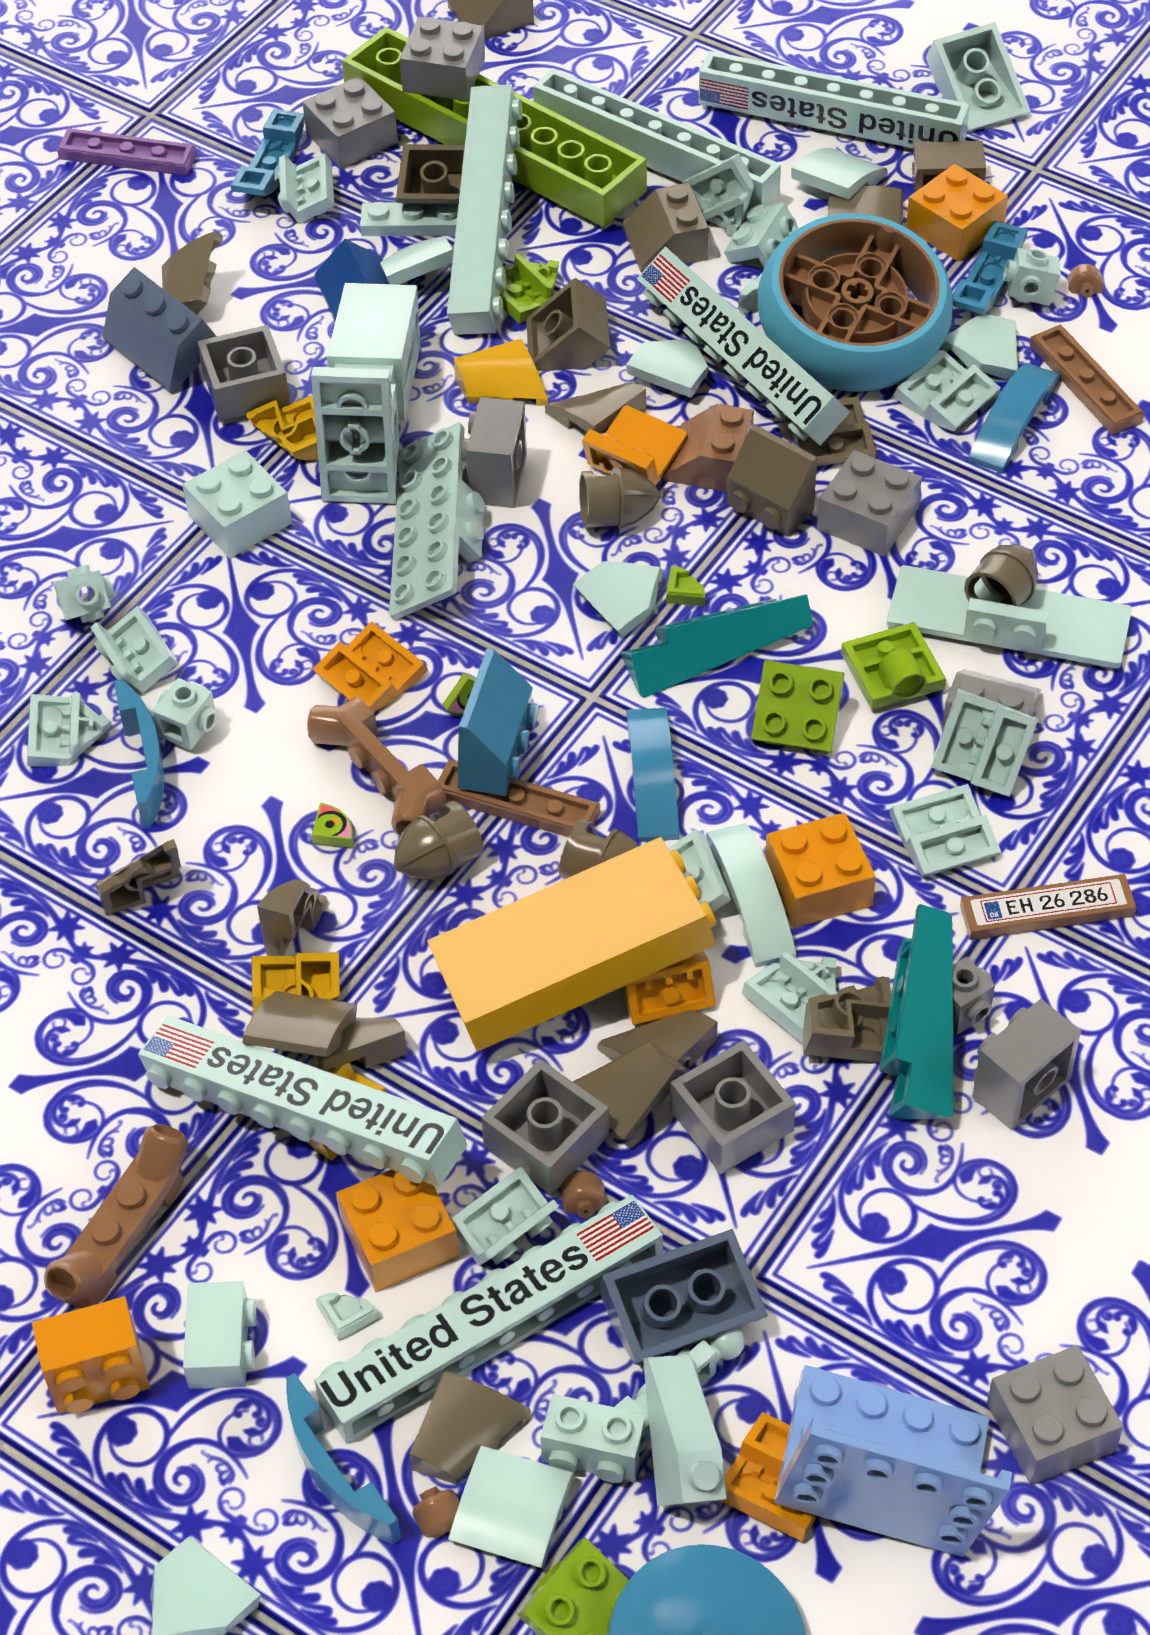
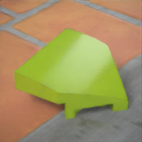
(527, 286)

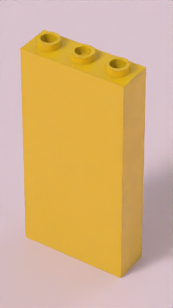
(573, 942)

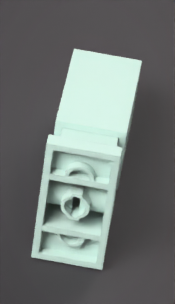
(366, 392)

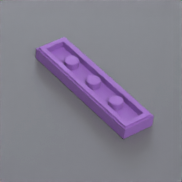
(127, 151)

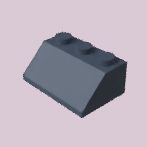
(154, 330)
(681, 1297)

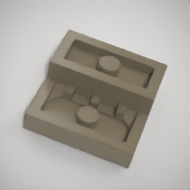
(870, 200)
(850, 435)
(300, 1024)

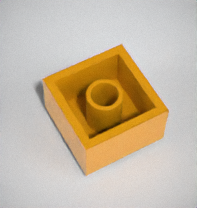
(955, 211)
(820, 870)
(396, 1227)
(90, 1356)

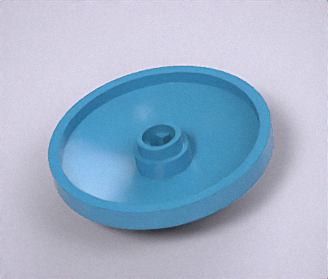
(705, 1593)

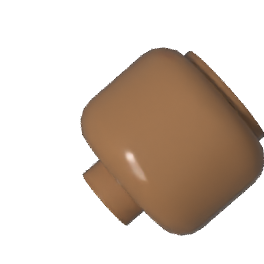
(1085, 280)
(583, 1194)
(436, 1512)

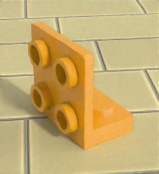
(635, 443)
(671, 990)

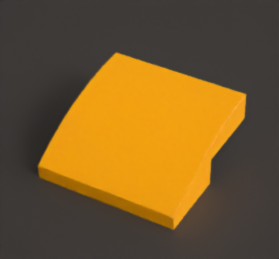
(371, 668)
(755, 1477)

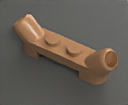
(355, 728)
(150, 1180)

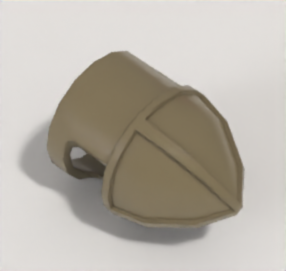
(616, 498)
(1007, 572)
(438, 847)
(587, 849)

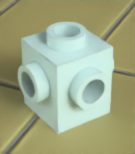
(1032, 276)
(68, 596)
(184, 713)

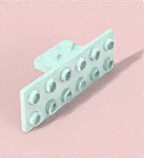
(433, 522)
(1043, 625)

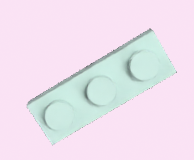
(408, 219)

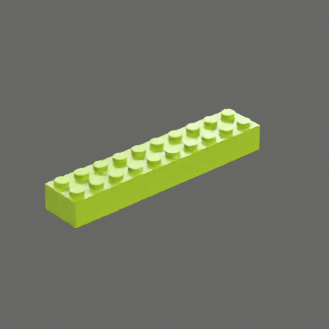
(553, 152)

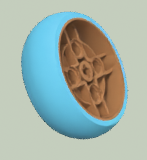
(855, 301)

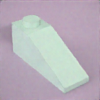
(682, 1434)

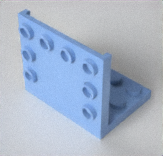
(888, 1462)

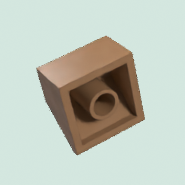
(711, 447)

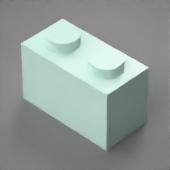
(217, 1335)

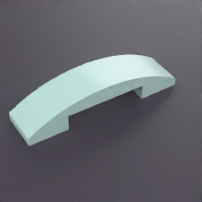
(753, 892)

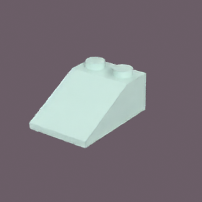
(978, 71)

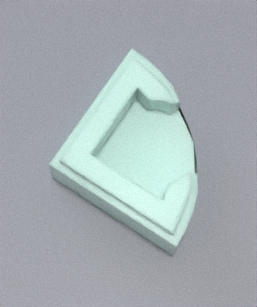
(346, 1313)

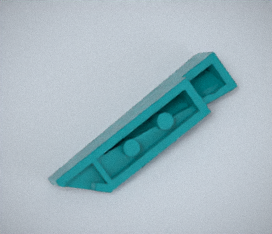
(712, 640)
(921, 1021)

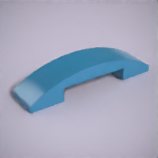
(281, 137)
(985, 279)
(1010, 416)
(653, 774)
(150, 781)
(364, 1507)

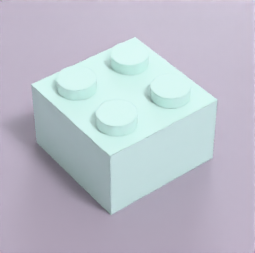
(237, 503)

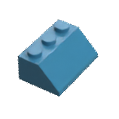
(495, 727)

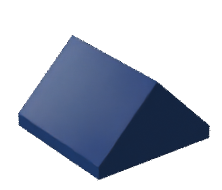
(347, 265)

